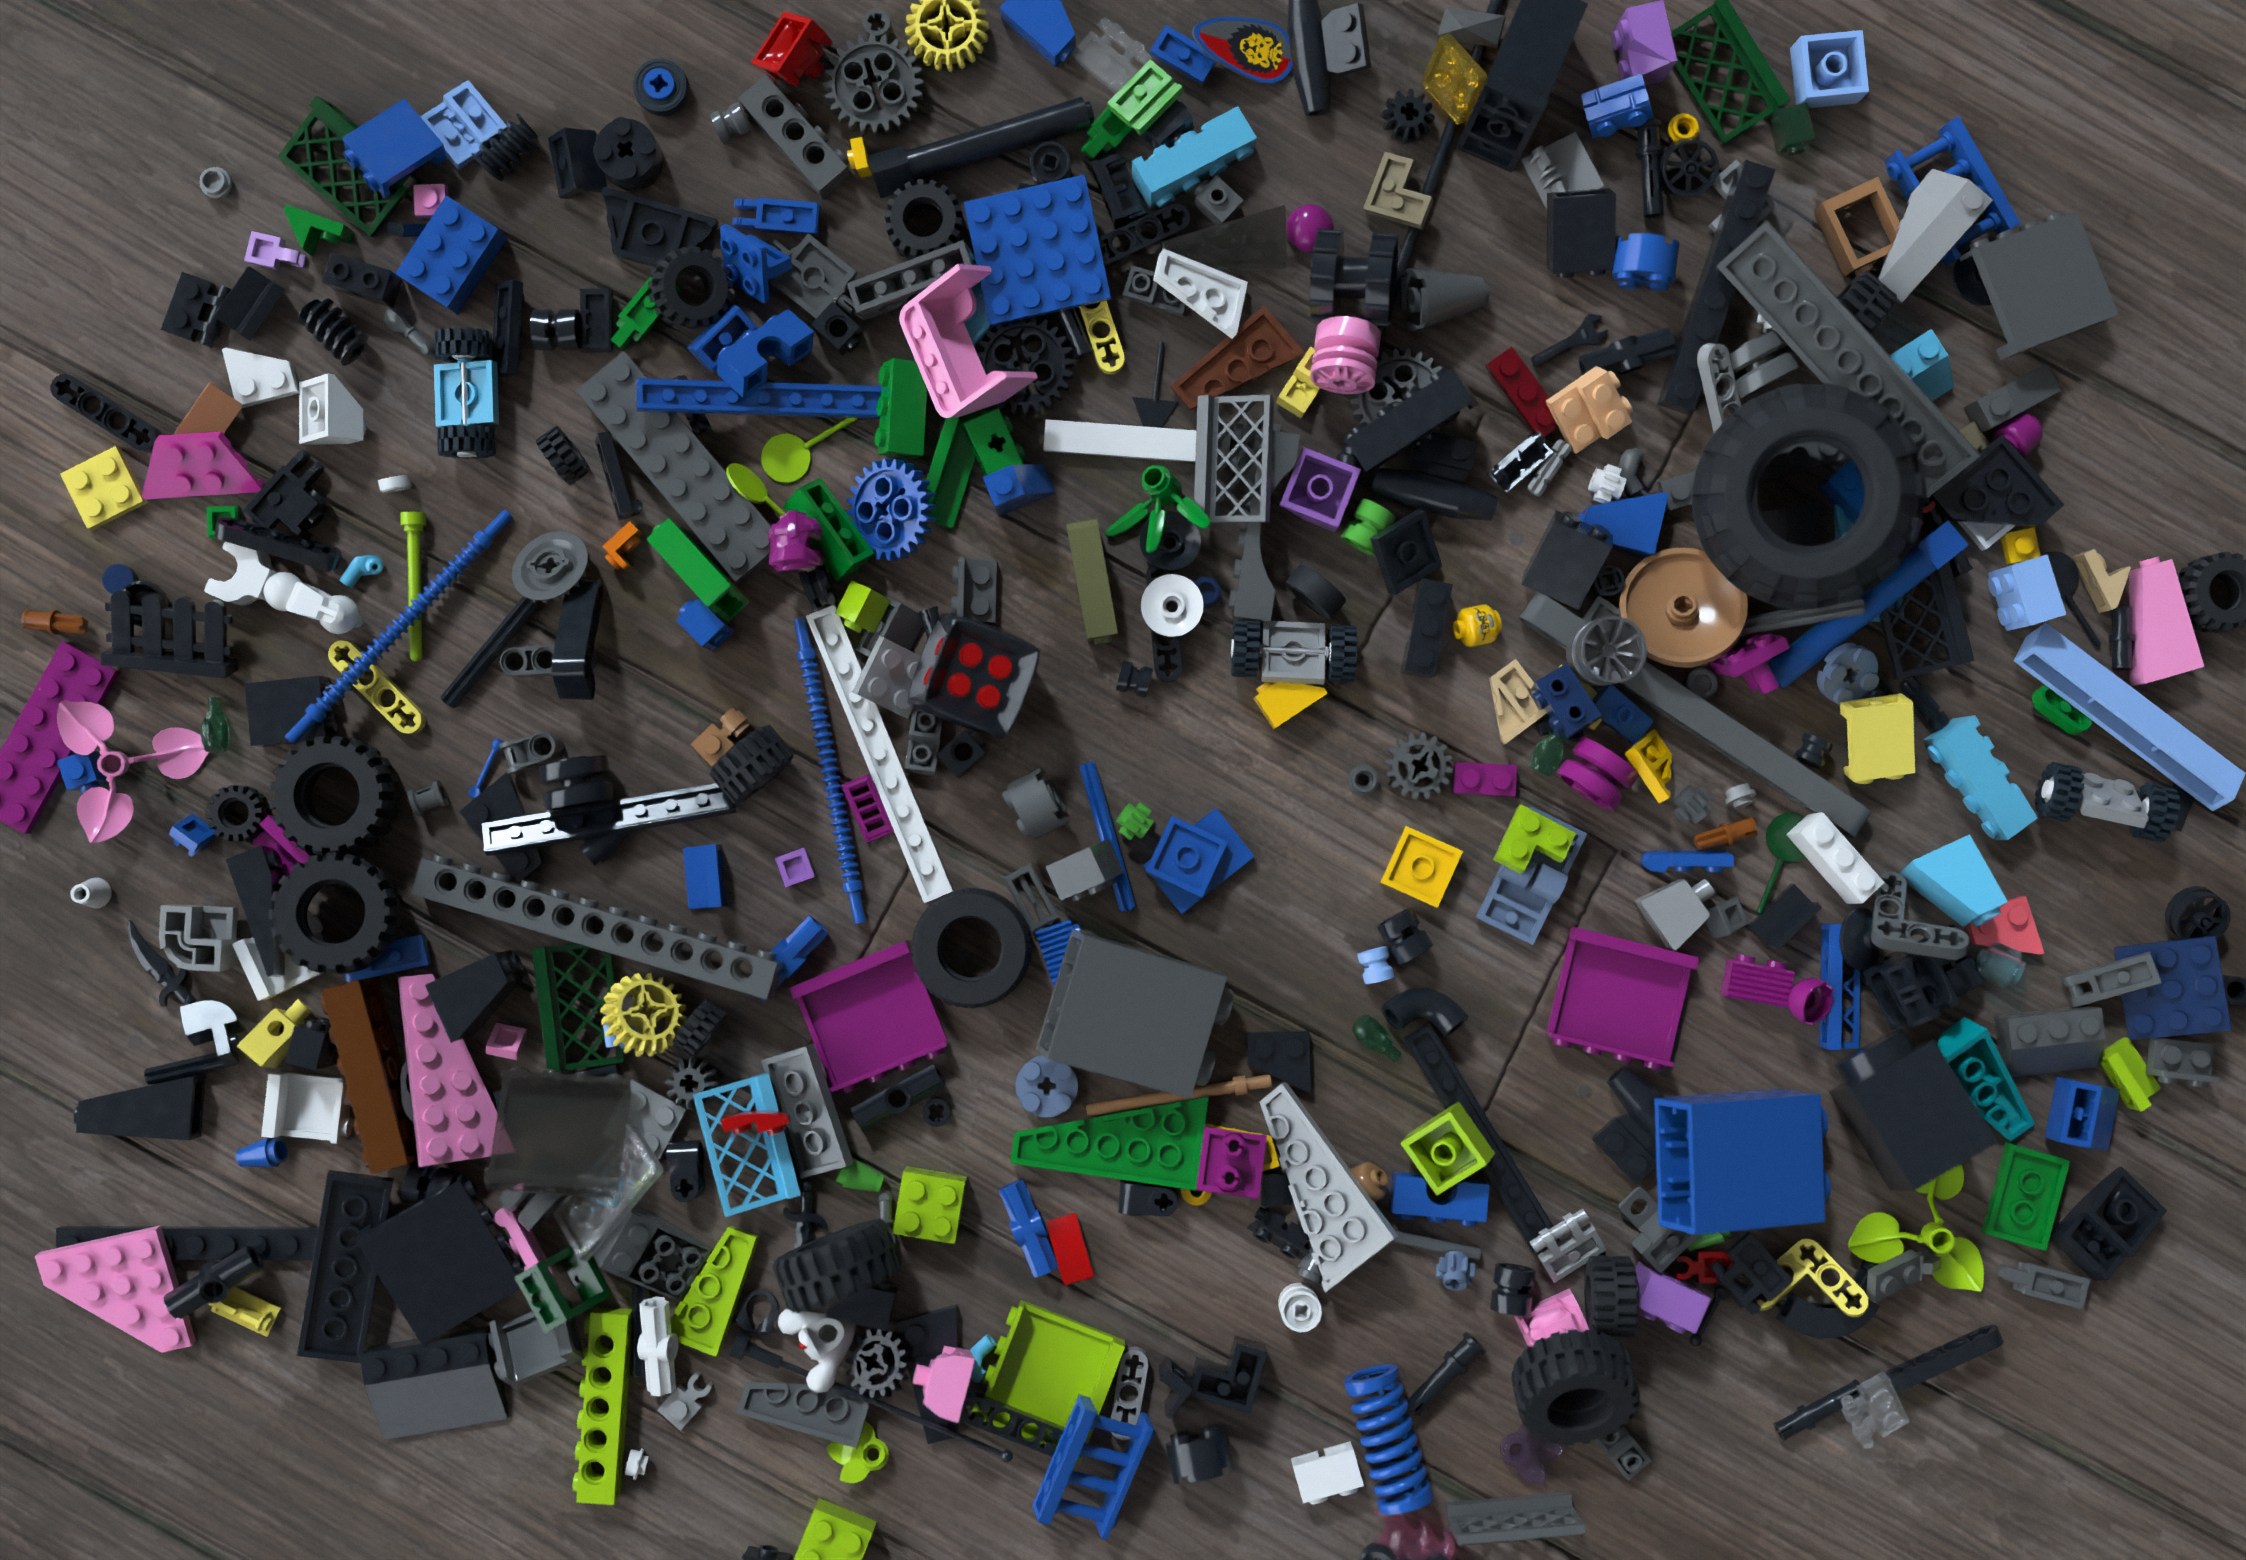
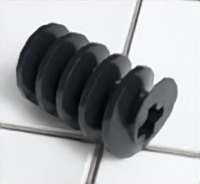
(508, 148)
(333, 331)

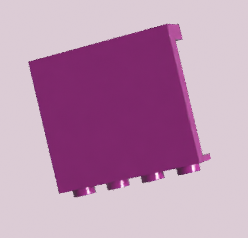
(1619, 997)
(870, 1017)

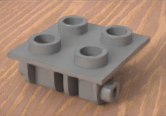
(1561, 168)

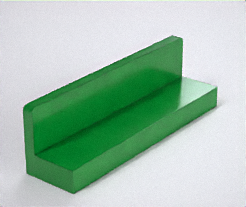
(951, 470)

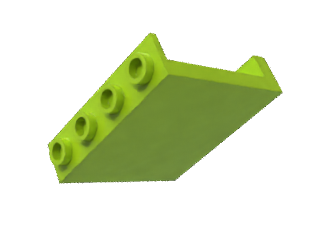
(1048, 1365)

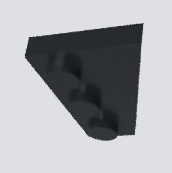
(497, 804)

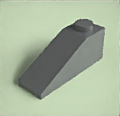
(2013, 398)

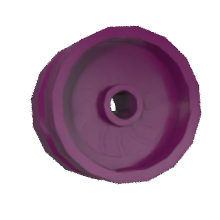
(1597, 774)

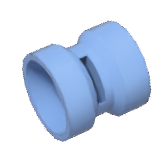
(1375, 965)

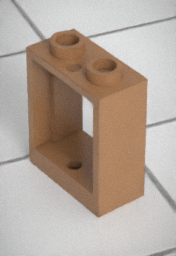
(1835, 235)

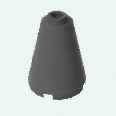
(1439, 296)

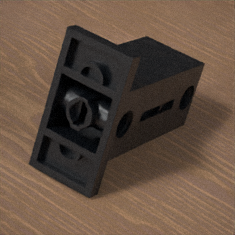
(1520, 80)

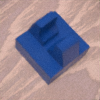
(192, 834)

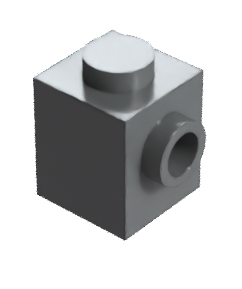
(1217, 201)

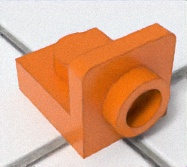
(624, 540)

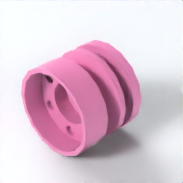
(1345, 355)

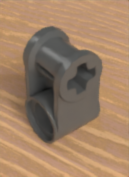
(526, 751)

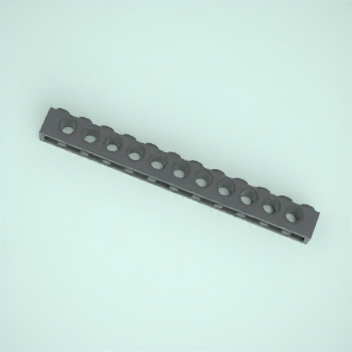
(433, 885)

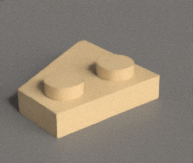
(1513, 701)

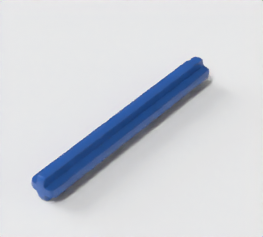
(1106, 830)

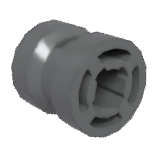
(737, 122)

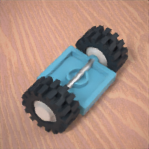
(465, 393)

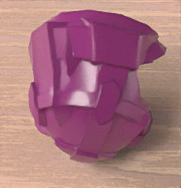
(791, 542)

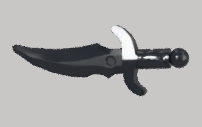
(160, 969)
(805, 1217)

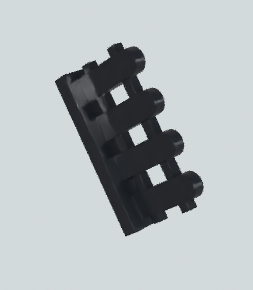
(153, 654)

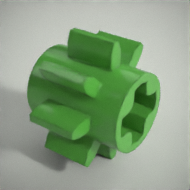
(1134, 820)

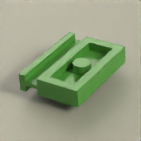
(1145, 97)

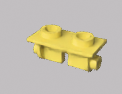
(247, 1311)

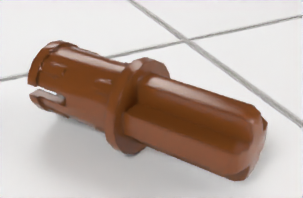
(54, 622)
(1726, 834)

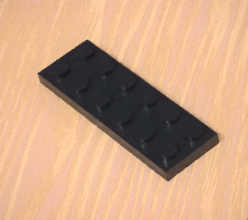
(341, 1275)

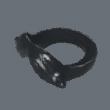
(767, 1325)

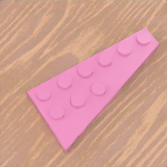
(448, 1096)

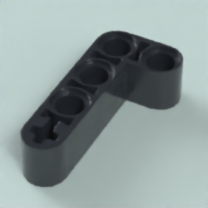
(576, 641)

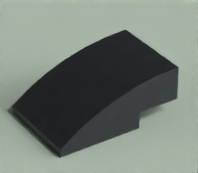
(2108, 1225)

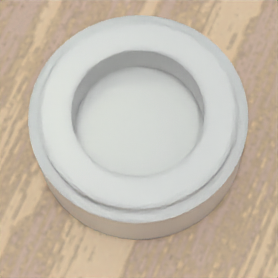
(394, 483)

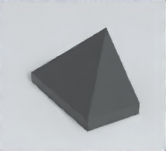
(1472, 26)

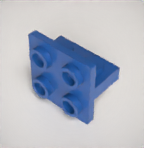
(751, 262)

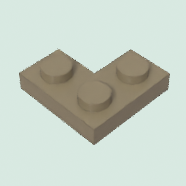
(1389, 195)

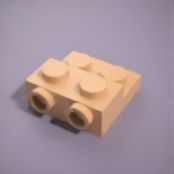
(1590, 409)

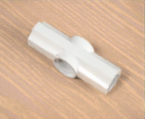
(657, 1346)

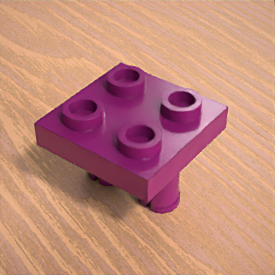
(1752, 661)
(1231, 1162)

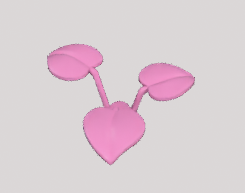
(104, 811)

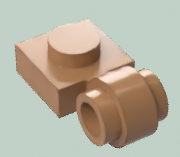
(715, 741)

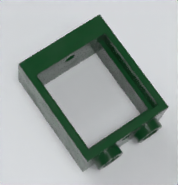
(554, 1309)

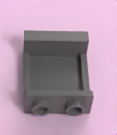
(528, 1352)

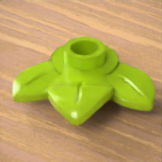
(856, 1460)

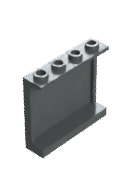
(2042, 282)

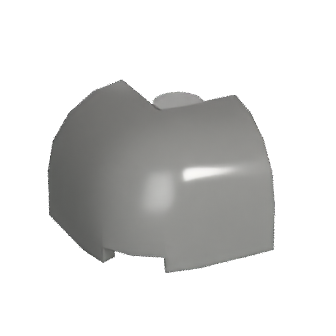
(199, 936)

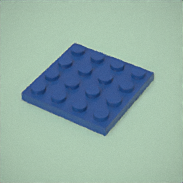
(1039, 250)

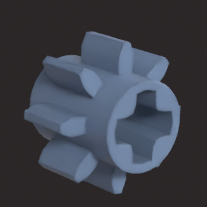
(1455, 1270)

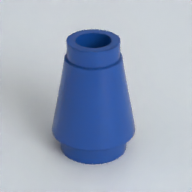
(264, 1153)

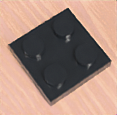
(1406, 551)

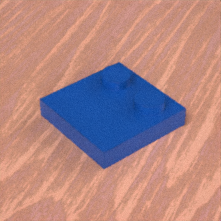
(1186, 857)

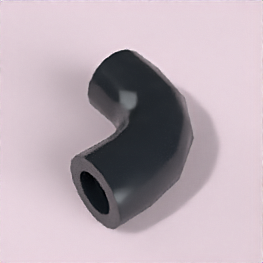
(1427, 1005)

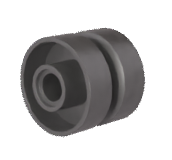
(1606, 651)

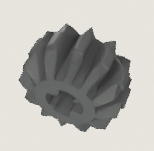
(684, 1072)

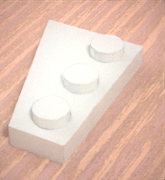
(1203, 289)

